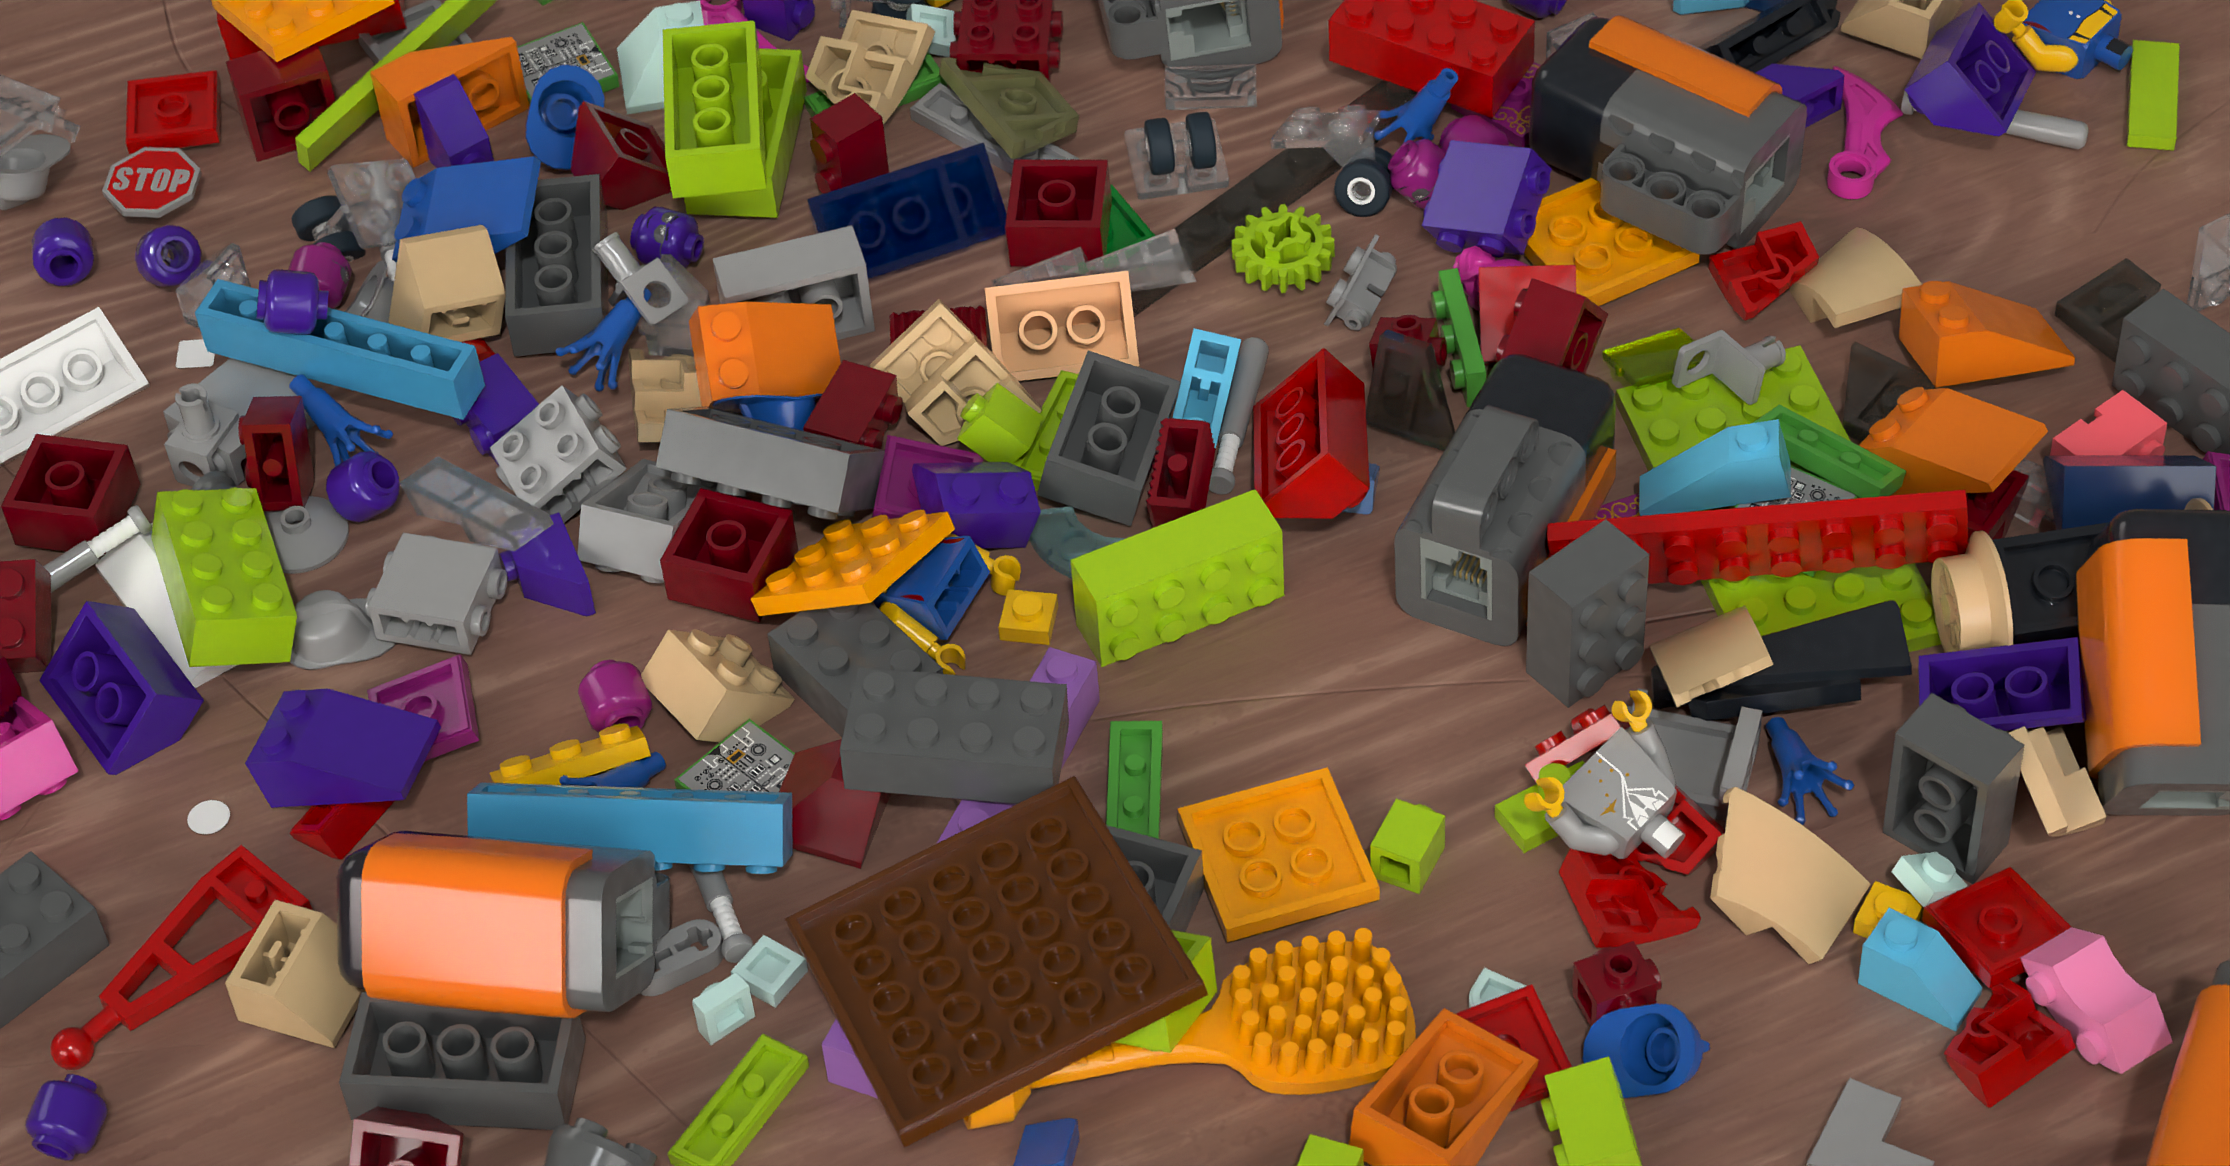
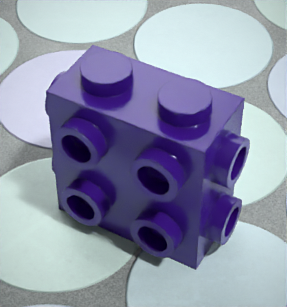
(1486, 197)

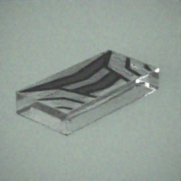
(1210, 87)

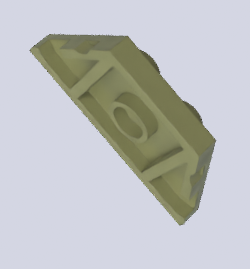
(1013, 105)

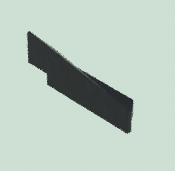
(1775, 33)
(1810, 665)

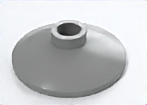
(307, 535)

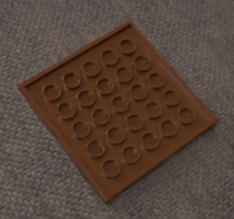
(993, 960)

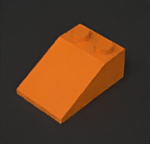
(486, 69)
(1974, 335)
(763, 349)
(1952, 441)
(1441, 1097)

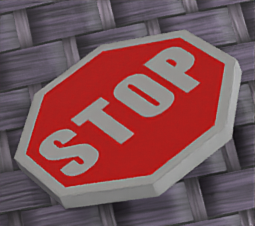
(151, 182)

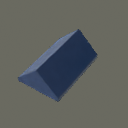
(2099, 487)

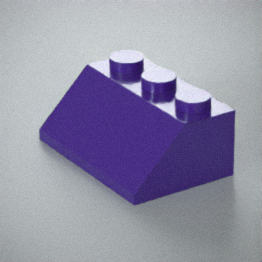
(1970, 76)
(2010, 684)
(119, 687)

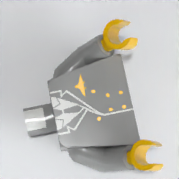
(1617, 793)

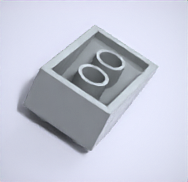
(634, 520)

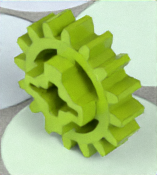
(1283, 248)

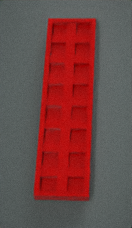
(1790, 536)

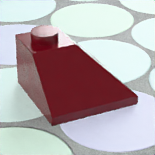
(624, 155)
(825, 815)
(403, 1139)

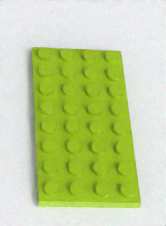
(1673, 419)

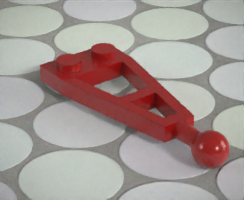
(242, 886)

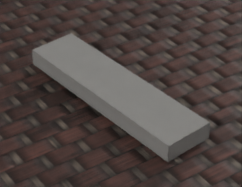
(950, 118)

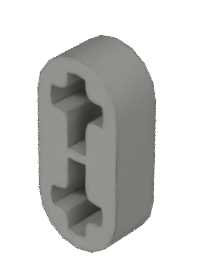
(680, 961)

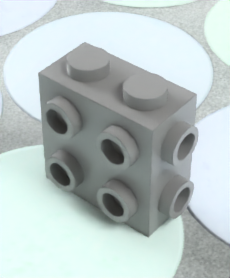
(559, 454)
(436, 593)

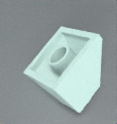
(642, 55)

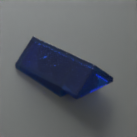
(917, 210)

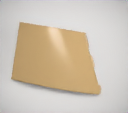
(873, 59)
(1854, 281)
(941, 369)
(659, 387)
(1711, 655)
(2057, 784)
(1782, 877)

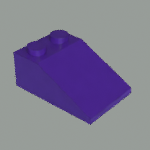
(338, 750)

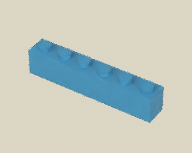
(346, 353)
(673, 824)

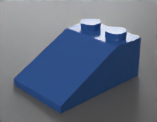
(469, 195)

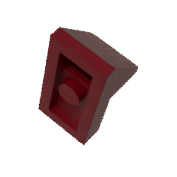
(1996, 509)

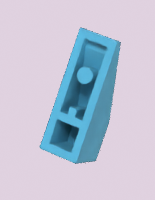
(1207, 379)
(1724, 470)

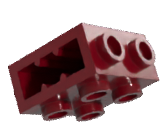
(1008, 35)

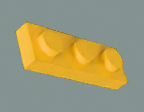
(575, 759)

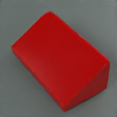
(337, 827)

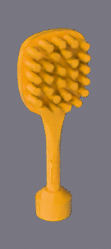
(1284, 1020)

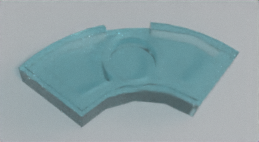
(1062, 537)

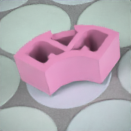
(2096, 1000)

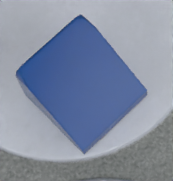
(1049, 1143)

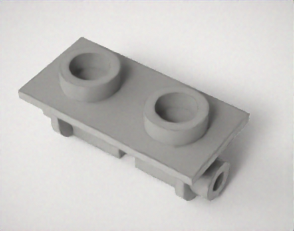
(1351, 299)

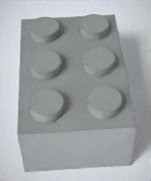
(803, 270)

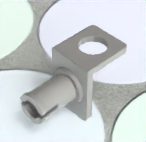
(634, 278)
(1732, 364)
(198, 433)

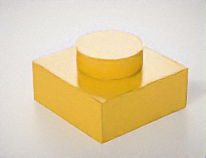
(1028, 617)
(1877, 903)

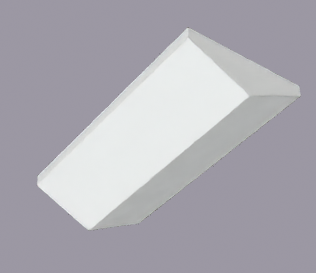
(63, 382)
(138, 583)

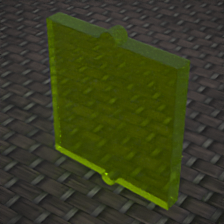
(1650, 358)

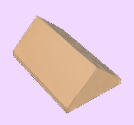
(1055, 322)

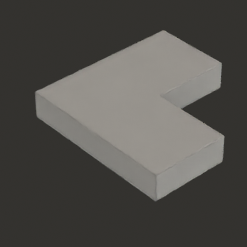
(1858, 1131)

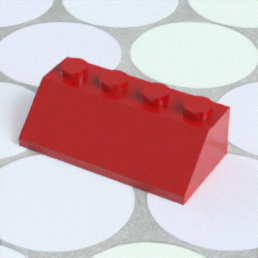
(1312, 442)

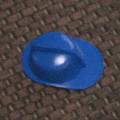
(555, 112)
(775, 409)
(1648, 1046)

